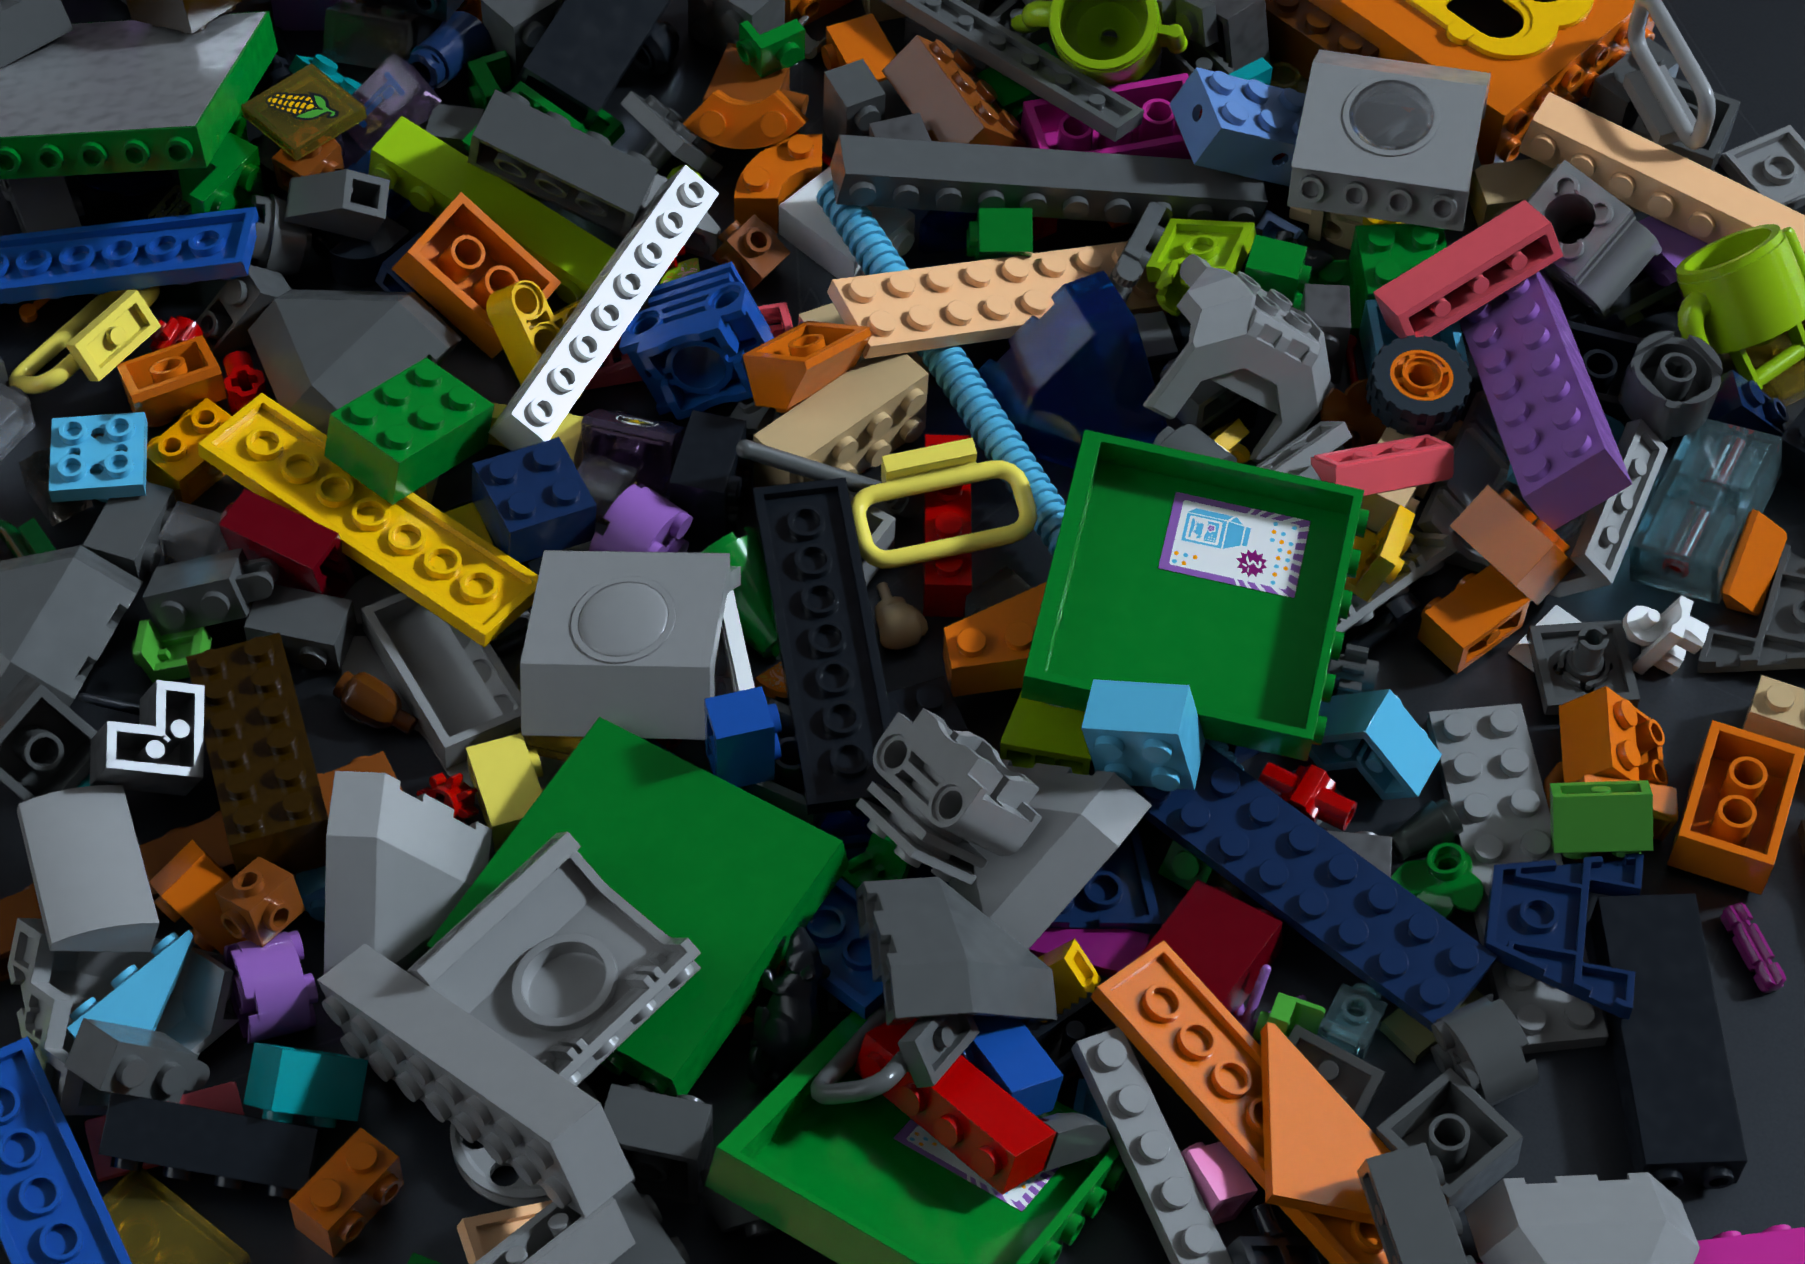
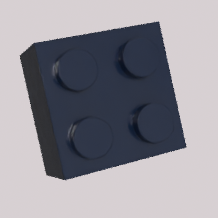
(533, 500)

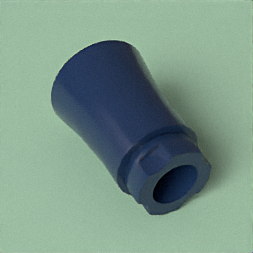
(450, 48)

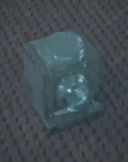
(1353, 1019)

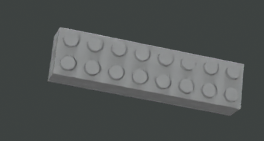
(476, 1081)

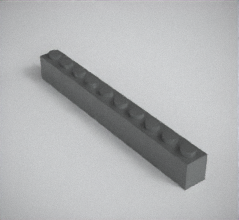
(1047, 180)

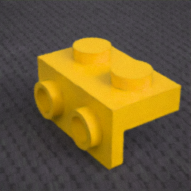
(1381, 554)

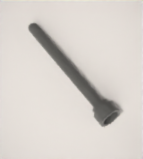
(905, 507)

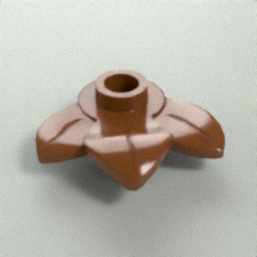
(1356, 413)

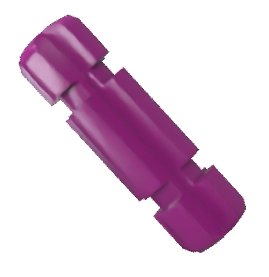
(1753, 948)

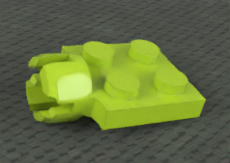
(1218, 242)

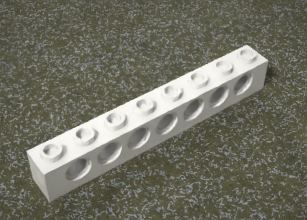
(604, 311)

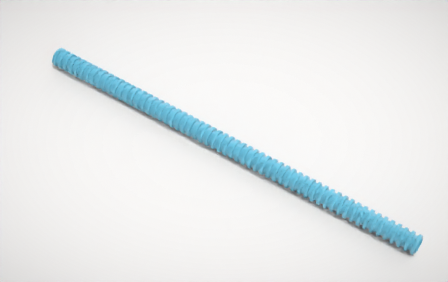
(960, 380)

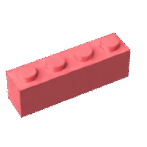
(1469, 272)

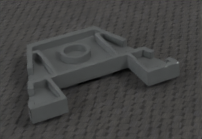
(1780, 635)

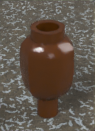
(372, 702)

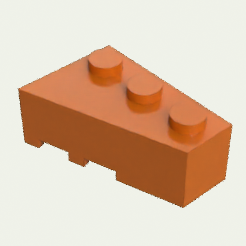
(992, 646)

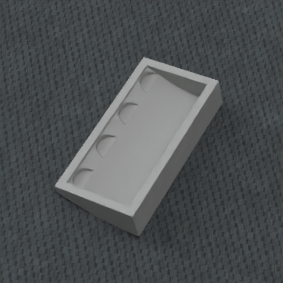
(443, 676)
(88, 870)

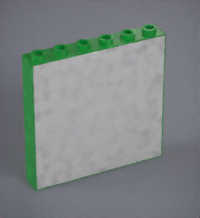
(129, 96)

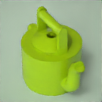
(1079, 38)
(1746, 296)

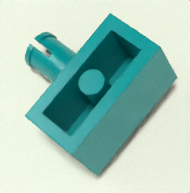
(305, 1083)

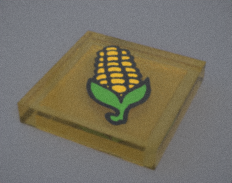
(304, 111)

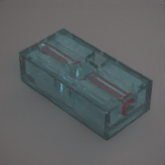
(1702, 509)

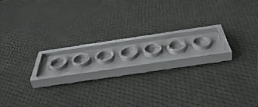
(1505, 818)

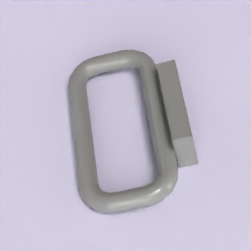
(1654, 89)

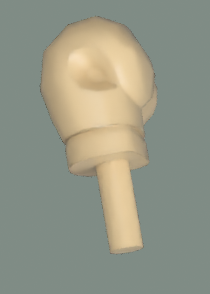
(897, 621)

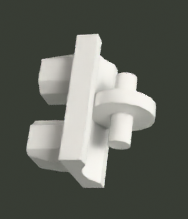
(1664, 636)

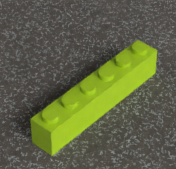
(435, 173)

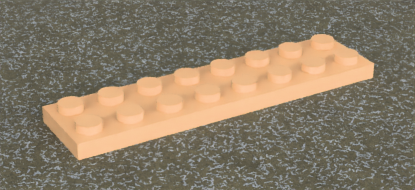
(970, 299)

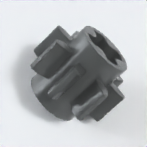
(1354, 671)

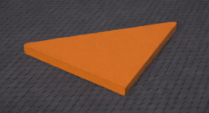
(1310, 1136)

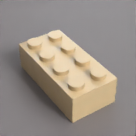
(851, 419)

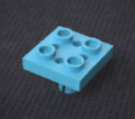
(100, 465)

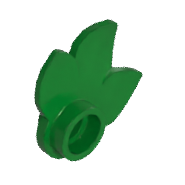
(1443, 888)

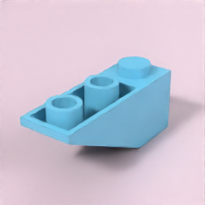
(140, 993)

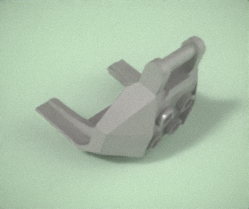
(1250, 346)

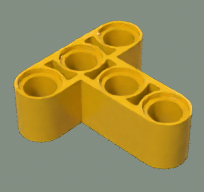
(525, 324)

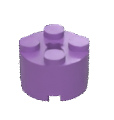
(643, 523)
(270, 987)

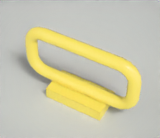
(96, 338)
(933, 470)

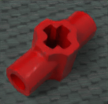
(242, 380)
(1311, 793)

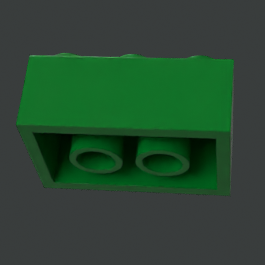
(408, 430)

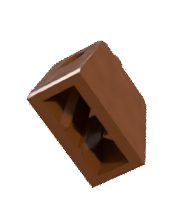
(745, 84)

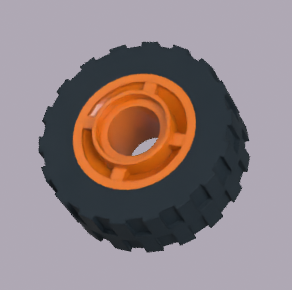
(1418, 386)

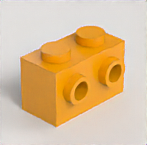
(174, 454)

